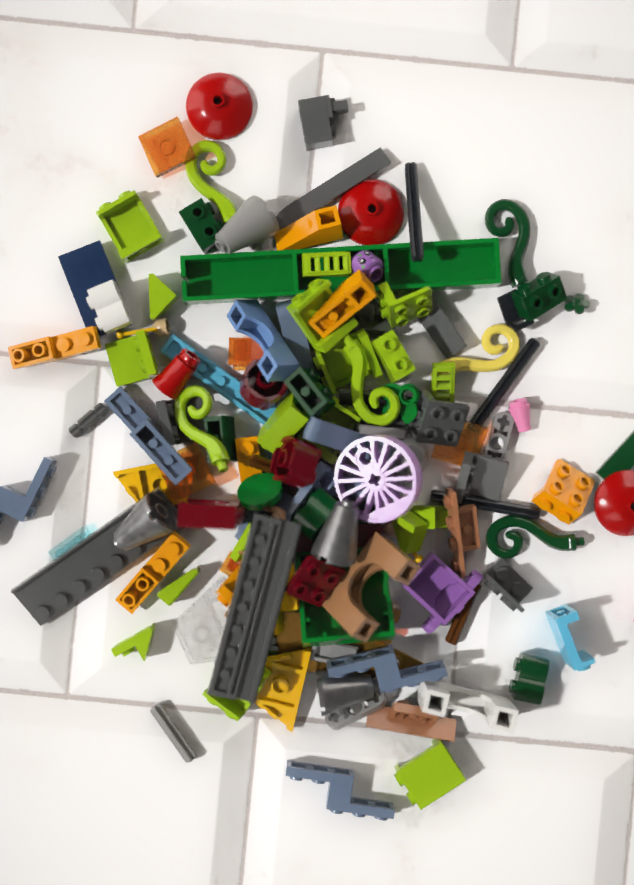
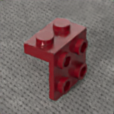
(314, 580)

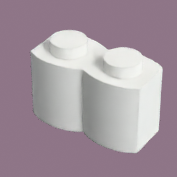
(109, 307)

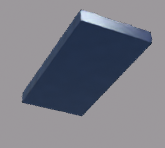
(84, 270)

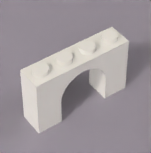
(494, 709)

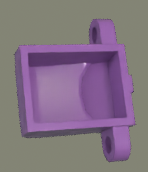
(441, 590)

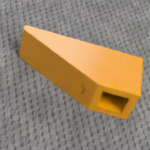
(311, 230)

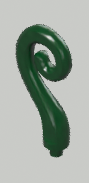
(516, 270)
(559, 542)

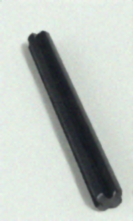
(414, 212)
(505, 382)
(491, 505)

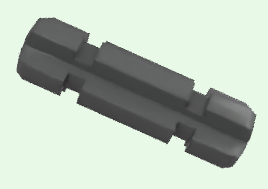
(88, 420)

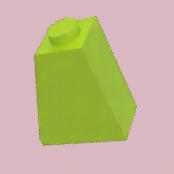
(284, 421)

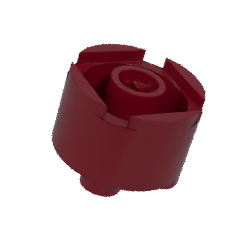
(259, 394)
(295, 462)

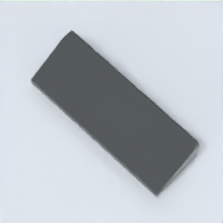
(442, 331)

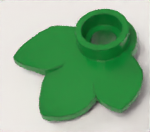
(408, 406)

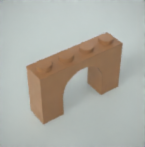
(346, 598)

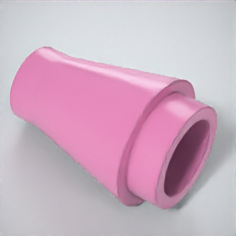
(520, 412)

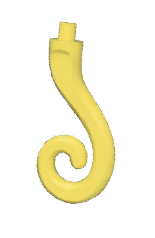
(506, 359)

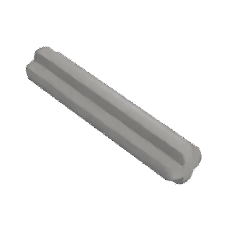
(173, 732)

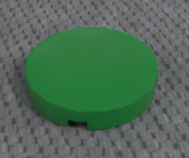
(259, 491)

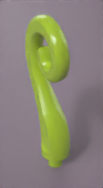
(223, 203)
(358, 360)
(215, 448)

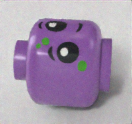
(368, 264)

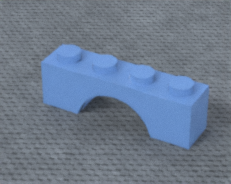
(251, 320)

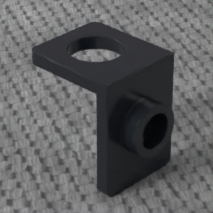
(510, 312)

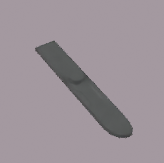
(333, 187)

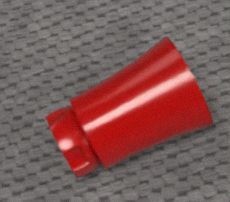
(177, 373)

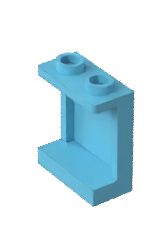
(558, 620)

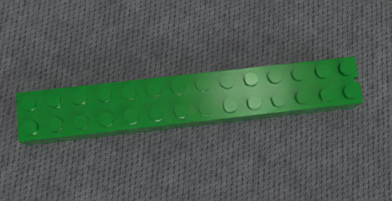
(280, 272)

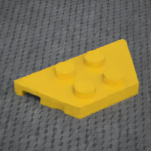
(143, 480)
(284, 686)

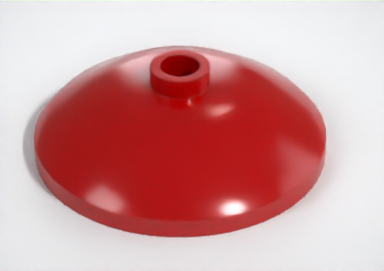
(223, 119)
(369, 227)
(614, 503)

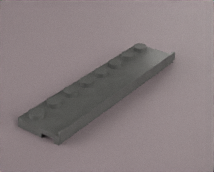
(81, 568)
(254, 608)

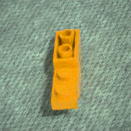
(54, 348)
(153, 572)

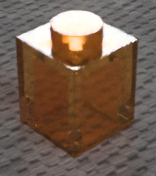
(240, 353)

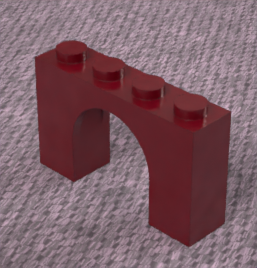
(210, 514)

